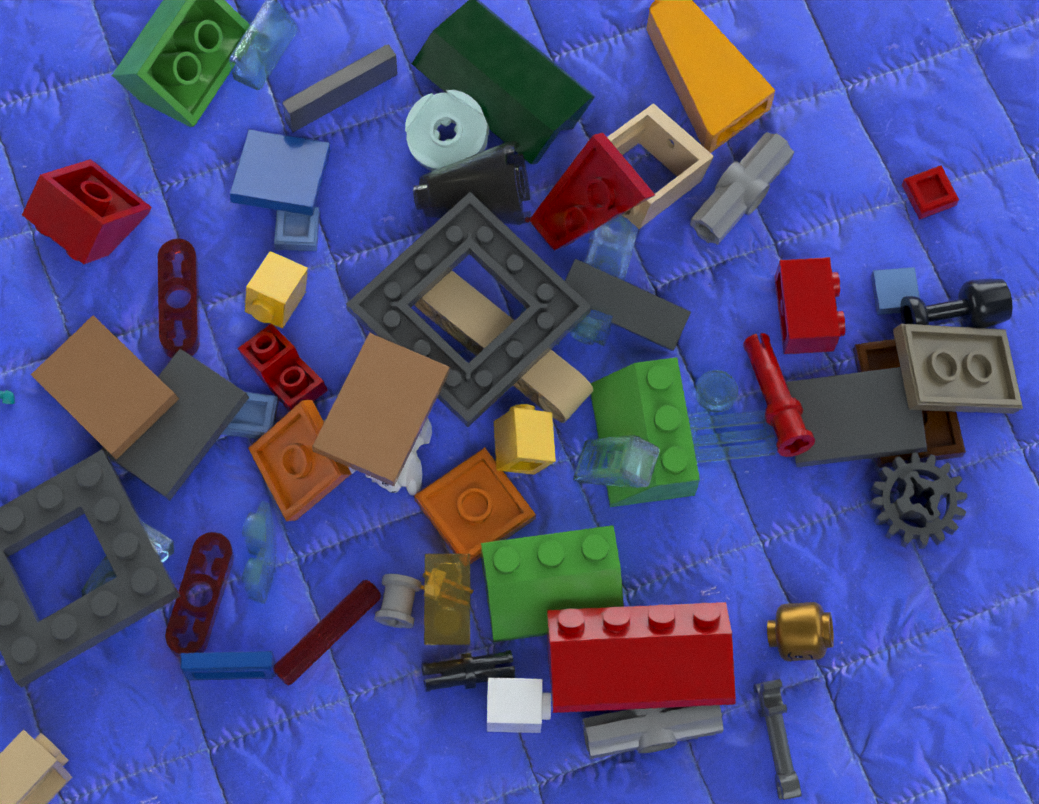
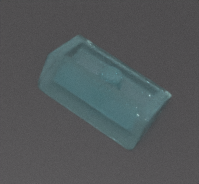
(262, 45)

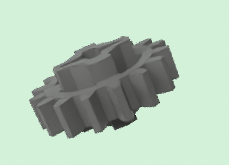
(924, 516)

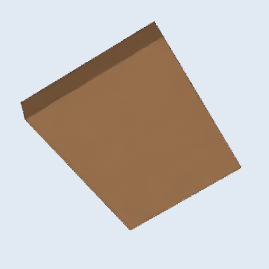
(105, 387)
(381, 409)

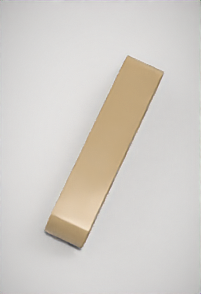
(478, 321)

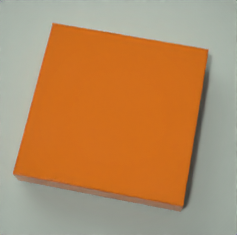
(289, 465)
(474, 505)

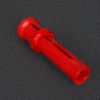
(782, 410)

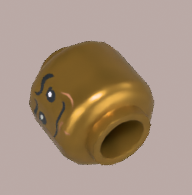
(801, 631)

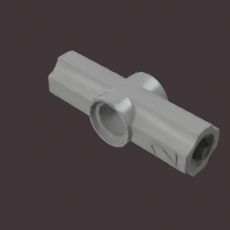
(742, 188)
(649, 729)

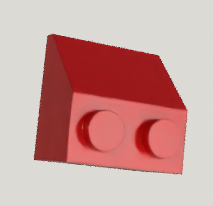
(84, 210)

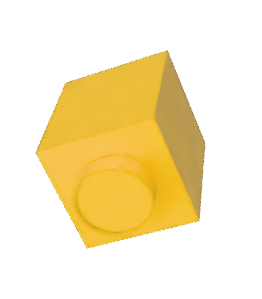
(276, 290)
(524, 440)

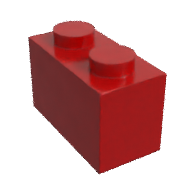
(808, 305)

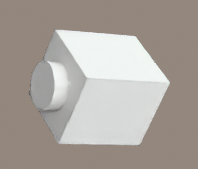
(517, 705)

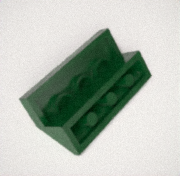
(510, 79)

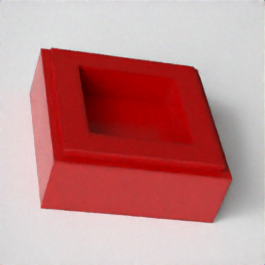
(930, 192)

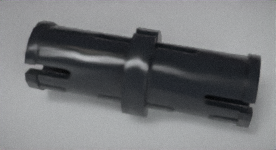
(467, 670)

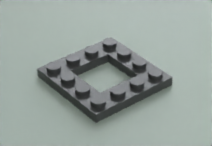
(472, 229)
(141, 581)

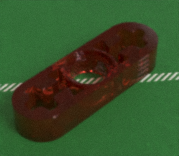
(166, 285)
(197, 561)

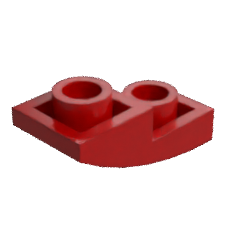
(281, 367)

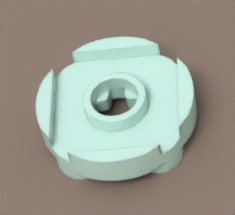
(439, 110)

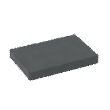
(858, 417)
(187, 429)

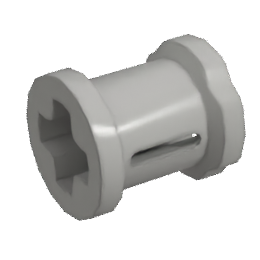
(397, 601)

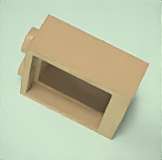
(684, 159)
(31, 770)

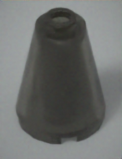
(492, 176)

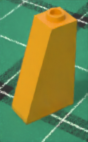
(707, 72)

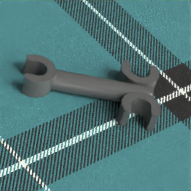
(772, 709)

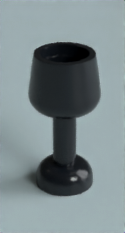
(979, 303)

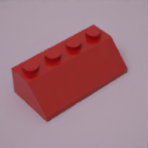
(640, 657)

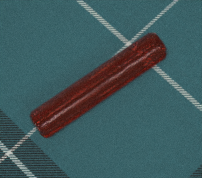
(327, 632)

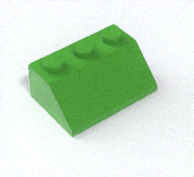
(182, 57)
(651, 404)
(546, 574)

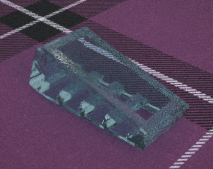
(622, 463)

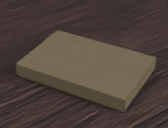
(957, 369)

